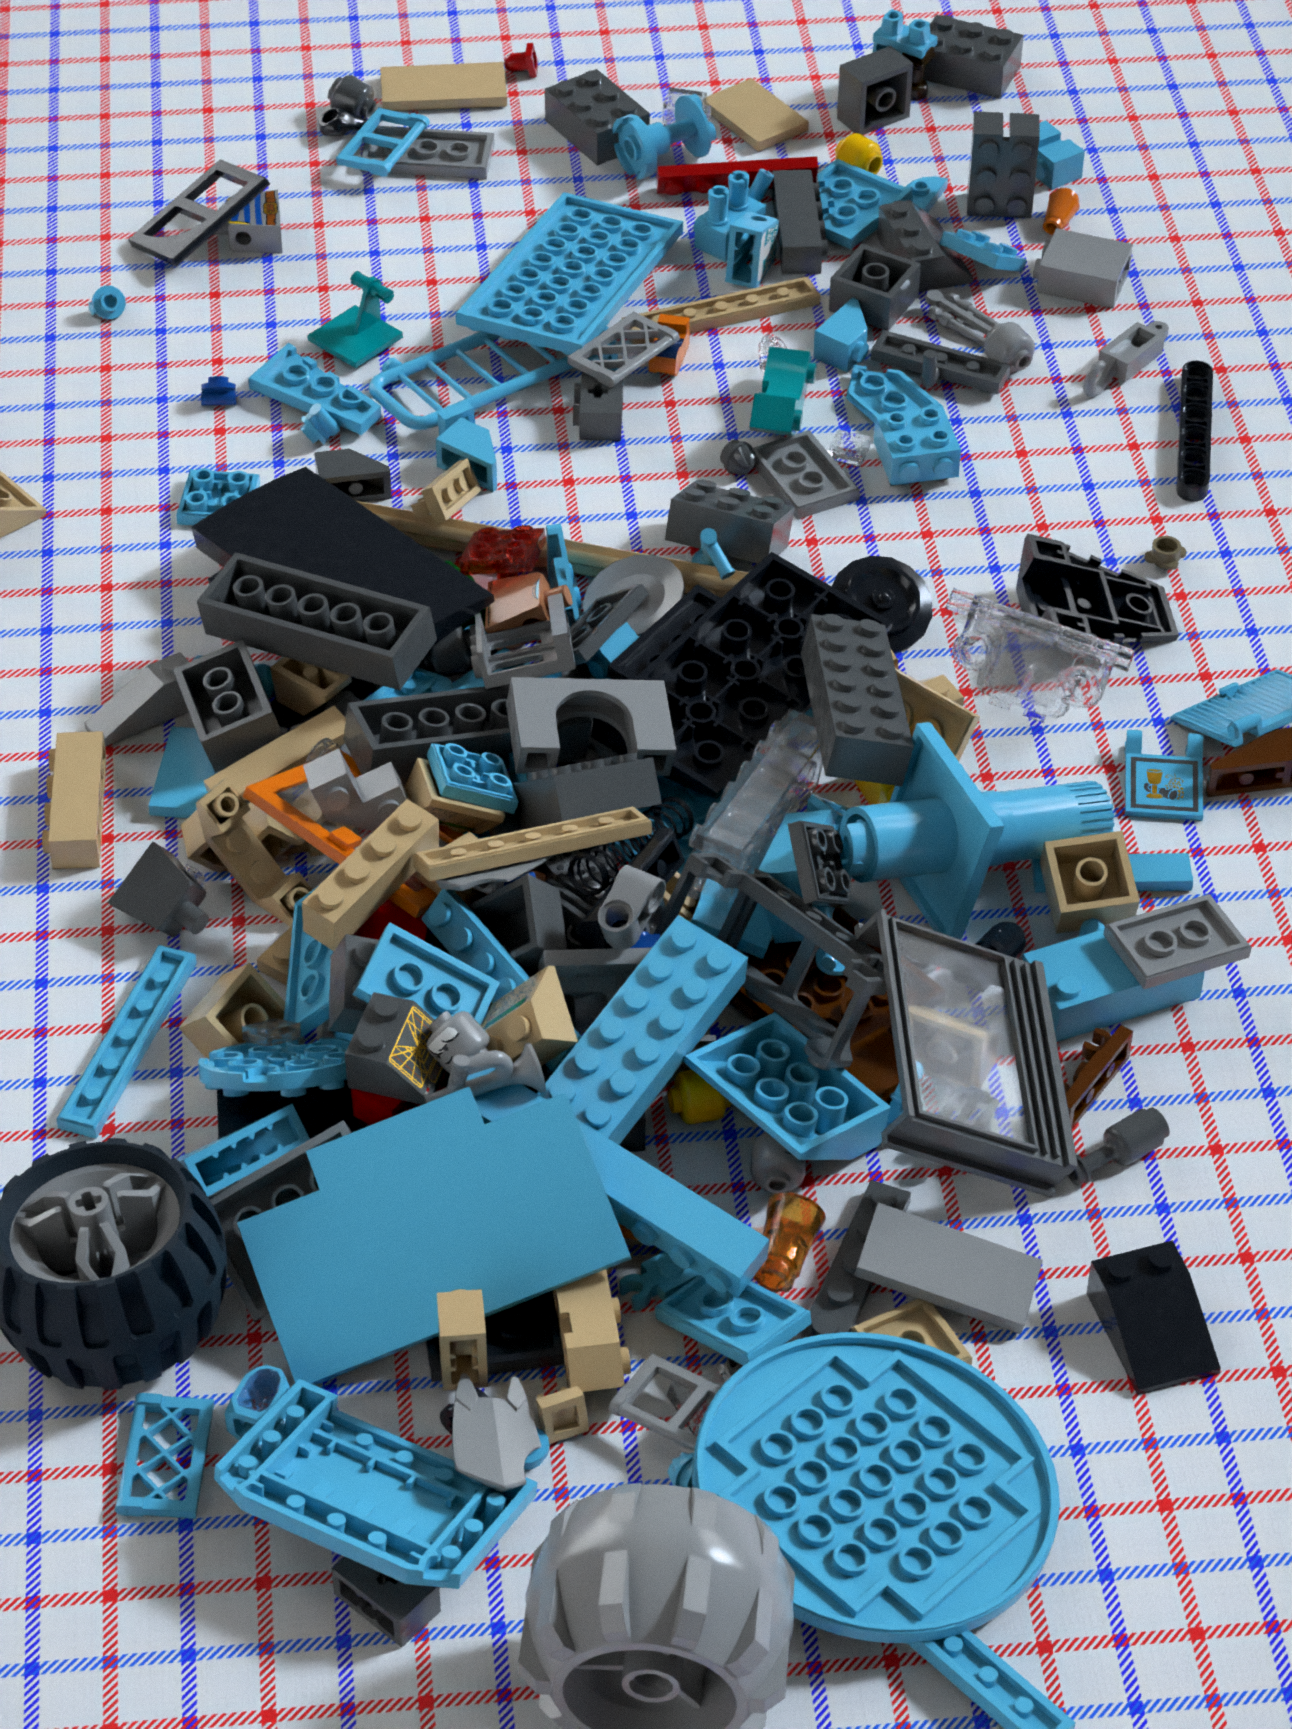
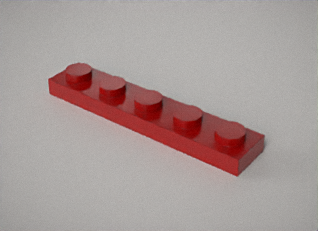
(703, 176)

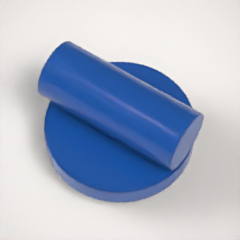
(218, 392)

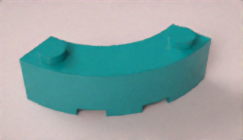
(783, 392)

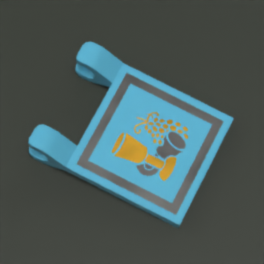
(1162, 783)

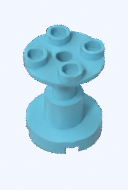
(642, 143)

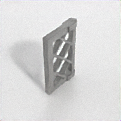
(621, 330)

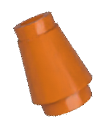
(1060, 209)

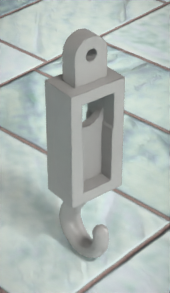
(1123, 359)

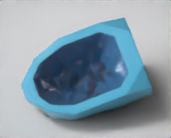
(253, 1398)

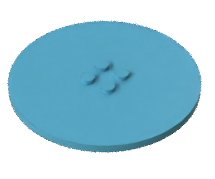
(889, 1478)

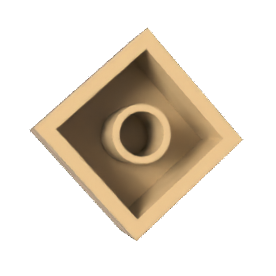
(1088, 880)

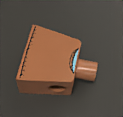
(520, 602)

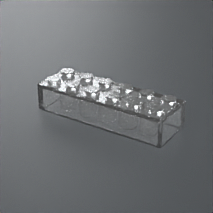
(752, 809)

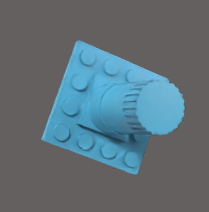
(947, 833)

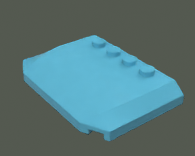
(366, 1492)

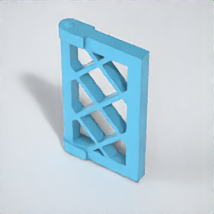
(157, 1502)

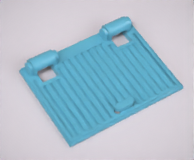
(1249, 707)

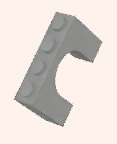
(631, 706)

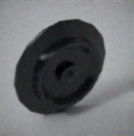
(891, 591)

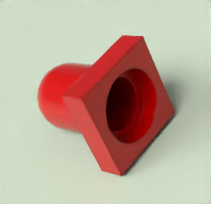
(523, 61)

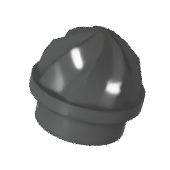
(738, 457)

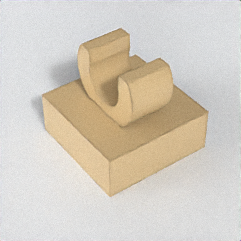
(562, 1413)

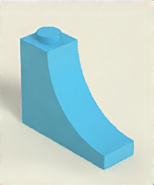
(245, 1150)

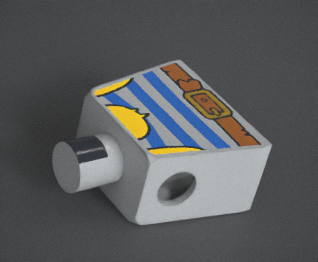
(256, 226)

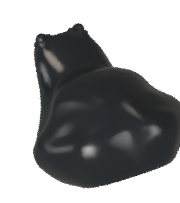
(339, 121)

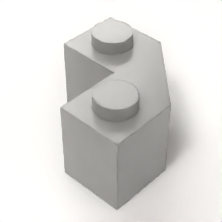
(350, 800)

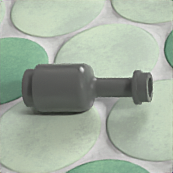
(1124, 1143)

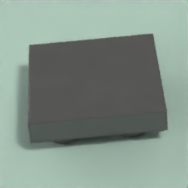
(819, 864)

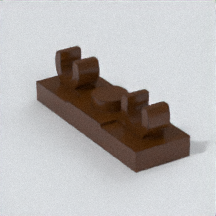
(1102, 1066)

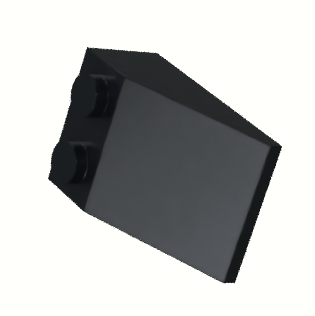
(1152, 1317)

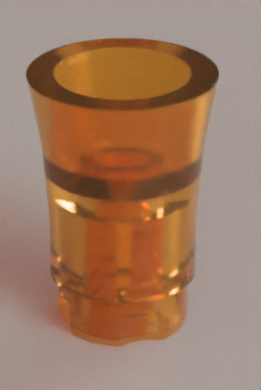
(791, 1227)

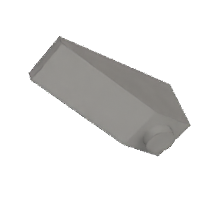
(142, 703)

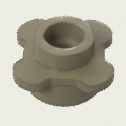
(1165, 552)

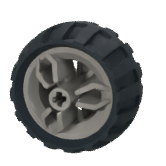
(118, 1313)

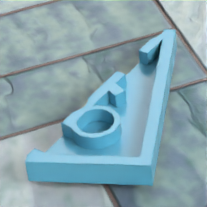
(560, 570)

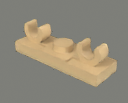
(448, 492)

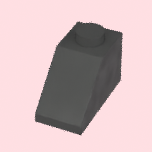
(354, 474)

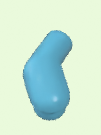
(760, 184)

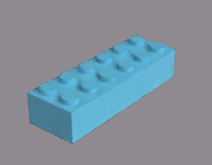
(648, 1029)

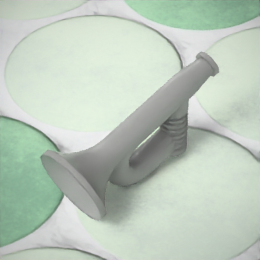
(523, 1071)

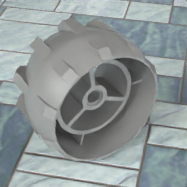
(657, 1613)

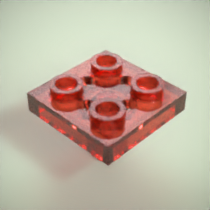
(503, 551)

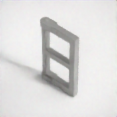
(701, 1387)

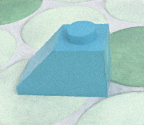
(842, 337)
(468, 441)

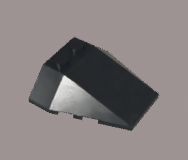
(1091, 597)

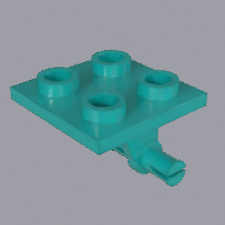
(359, 331)

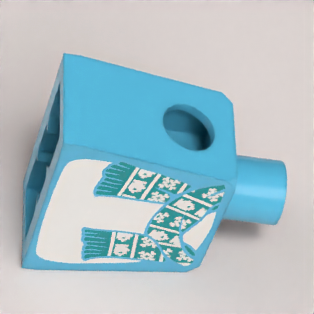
(752, 239)

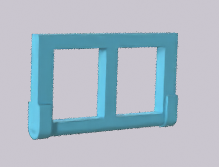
(364, 135)

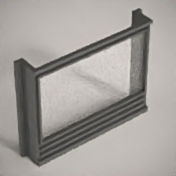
(973, 1058)

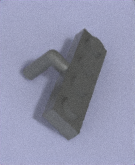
(940, 362)

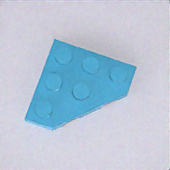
(852, 201)

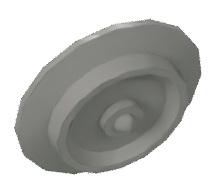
(655, 573)

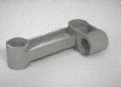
(633, 898)

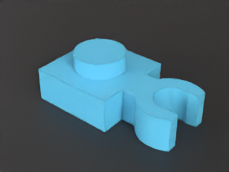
(658, 1277)

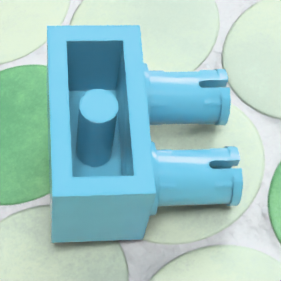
(724, 208)

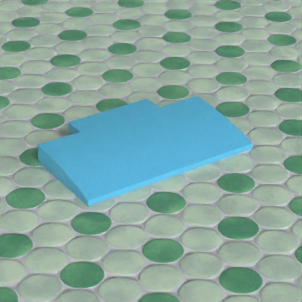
(423, 1212)

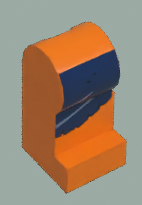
(671, 358)

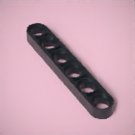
(1194, 430)

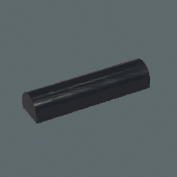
(658, 857)

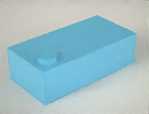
(1096, 989)

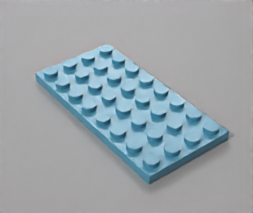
(570, 273)

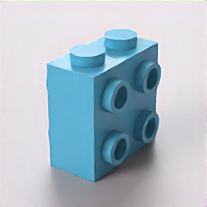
(917, 445)

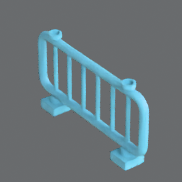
(445, 417)

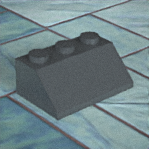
(916, 235)

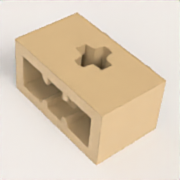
(462, 1337)

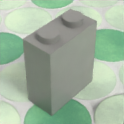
(1083, 267)

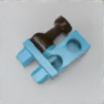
(912, 42)

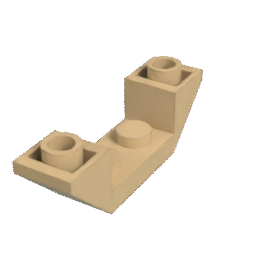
(245, 856)

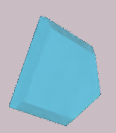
(885, 392)

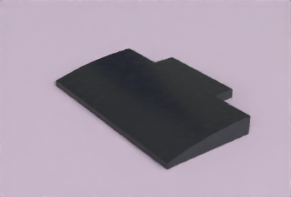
(326, 533)
(730, 667)

